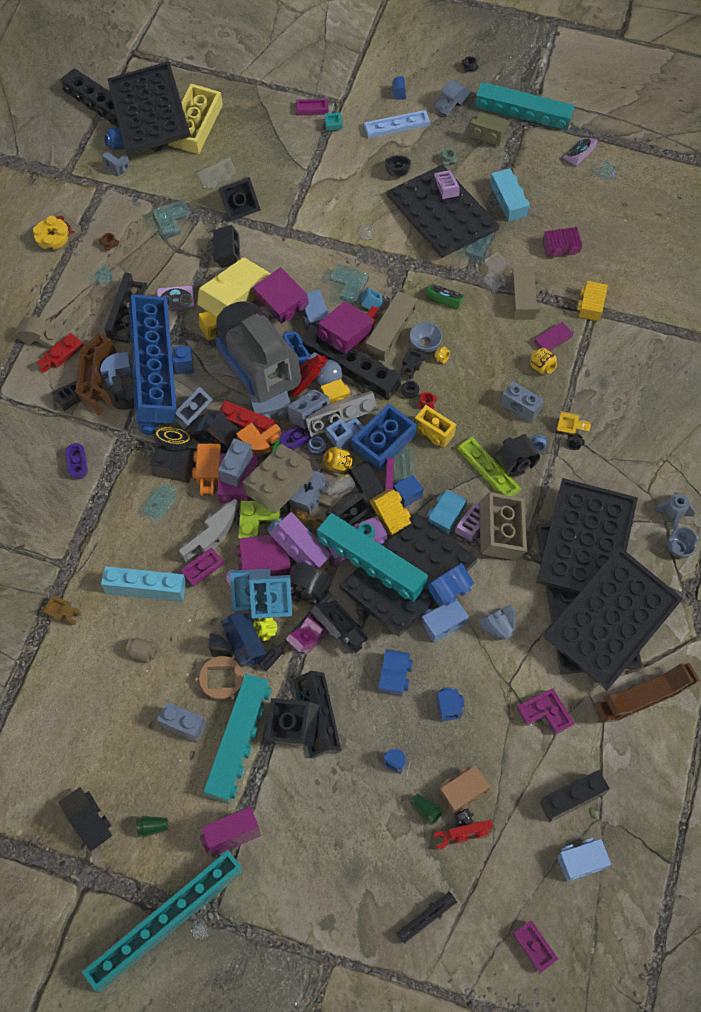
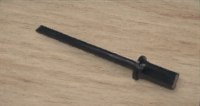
(276, 651)

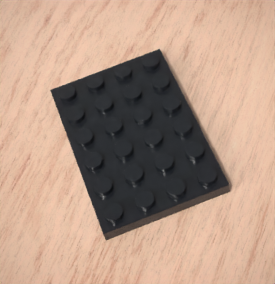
(148, 108)
(442, 222)
(584, 534)
(425, 549)
(613, 618)

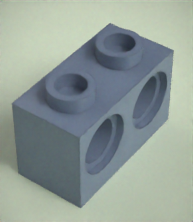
(305, 406)

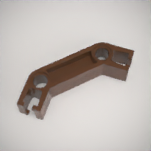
(89, 374)
(647, 694)

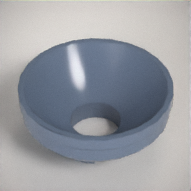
(427, 331)

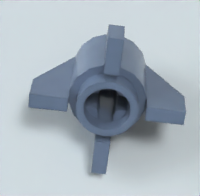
(676, 508)
(500, 622)

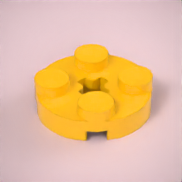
(49, 225)

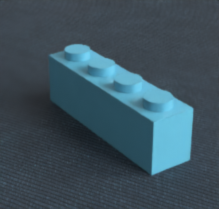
(143, 583)

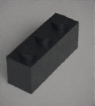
(574, 795)

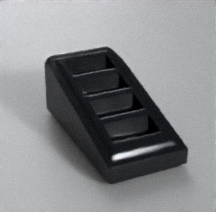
(64, 392)

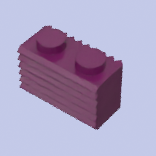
(562, 242)

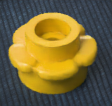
(442, 355)

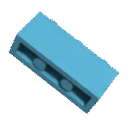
(509, 194)

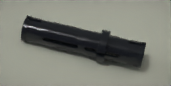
(447, 900)

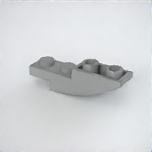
(343, 409)
(217, 528)

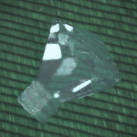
(607, 170)
(103, 275)

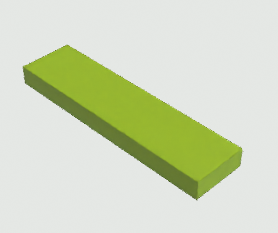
(488, 468)

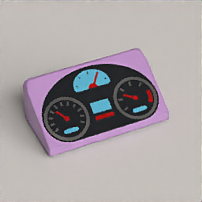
(581, 151)
(178, 297)

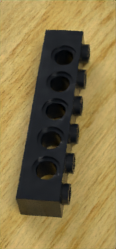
(354, 369)

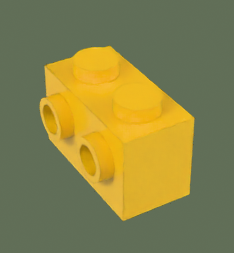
(435, 426)

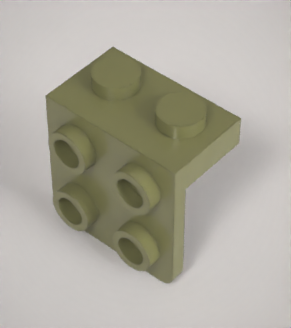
(488, 128)

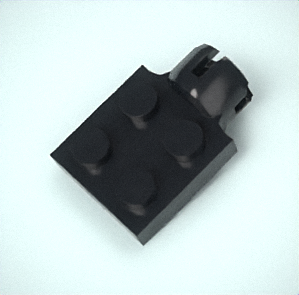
(340, 625)

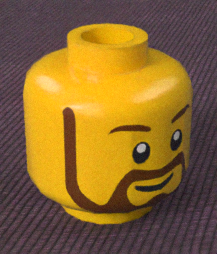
(543, 361)
(337, 460)

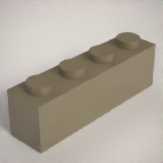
(390, 326)

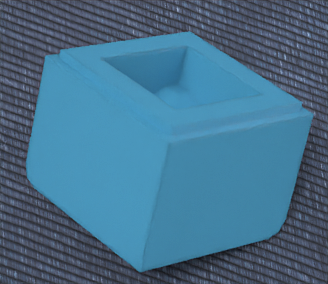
(371, 298)

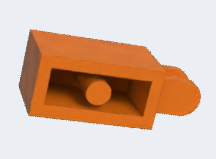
(207, 466)

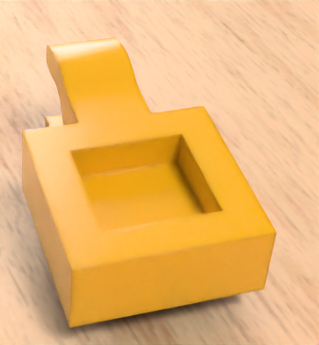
(570, 422)

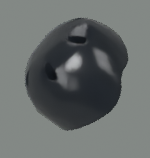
(395, 165)

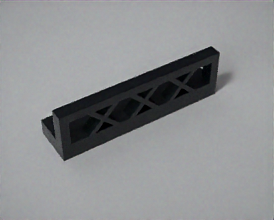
(119, 306)
(326, 727)

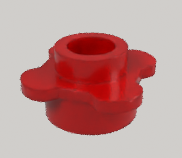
(427, 396)

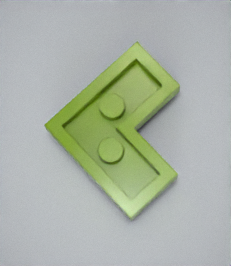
(250, 517)

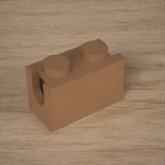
(464, 789)

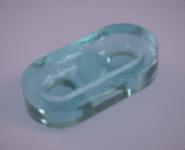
(162, 501)

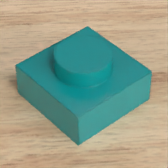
(333, 121)

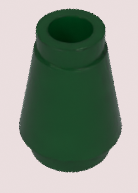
(426, 809)
(151, 825)

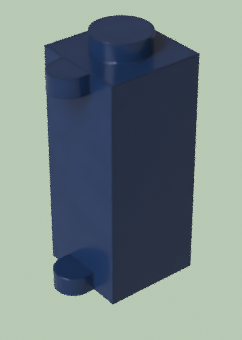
(243, 639)

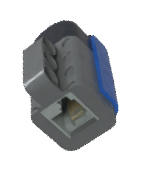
(256, 351)

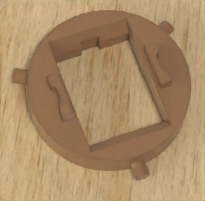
(221, 662)

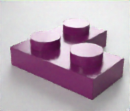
(547, 706)

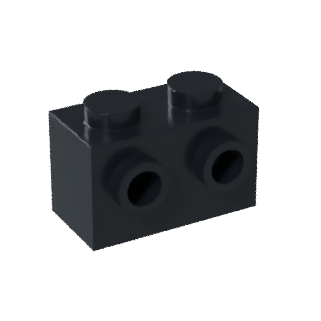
(226, 246)
(351, 507)

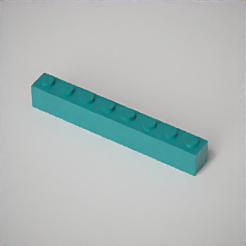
(162, 922)

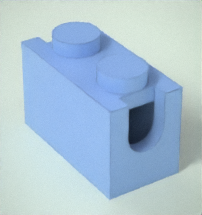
(584, 859)

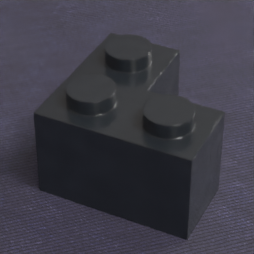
(214, 429)
(83, 816)

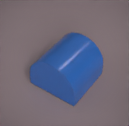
(398, 87)
(395, 760)

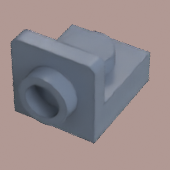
(114, 164)

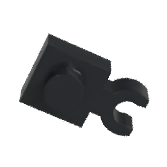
(411, 361)

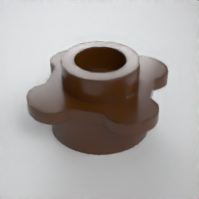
(108, 241)

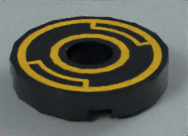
(172, 438)

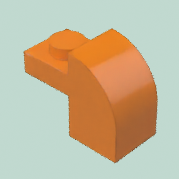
(259, 441)

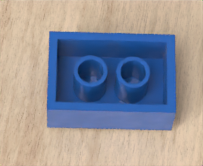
(383, 437)

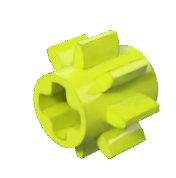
(265, 628)

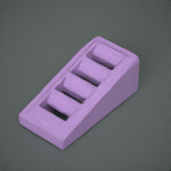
(447, 184)
(463, 531)

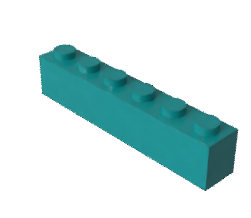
(524, 106)
(372, 557)
(237, 739)

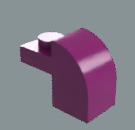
(307, 636)

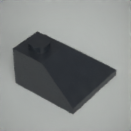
(239, 198)
(173, 464)

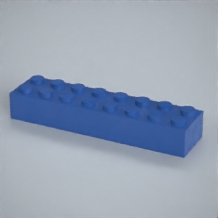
(151, 359)

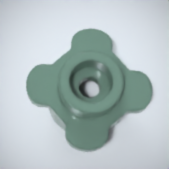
(448, 156)

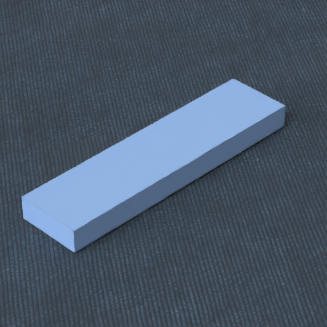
(396, 124)

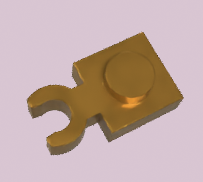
(307, 519)
(60, 608)

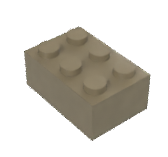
(278, 478)
(503, 526)

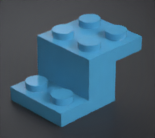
(261, 593)

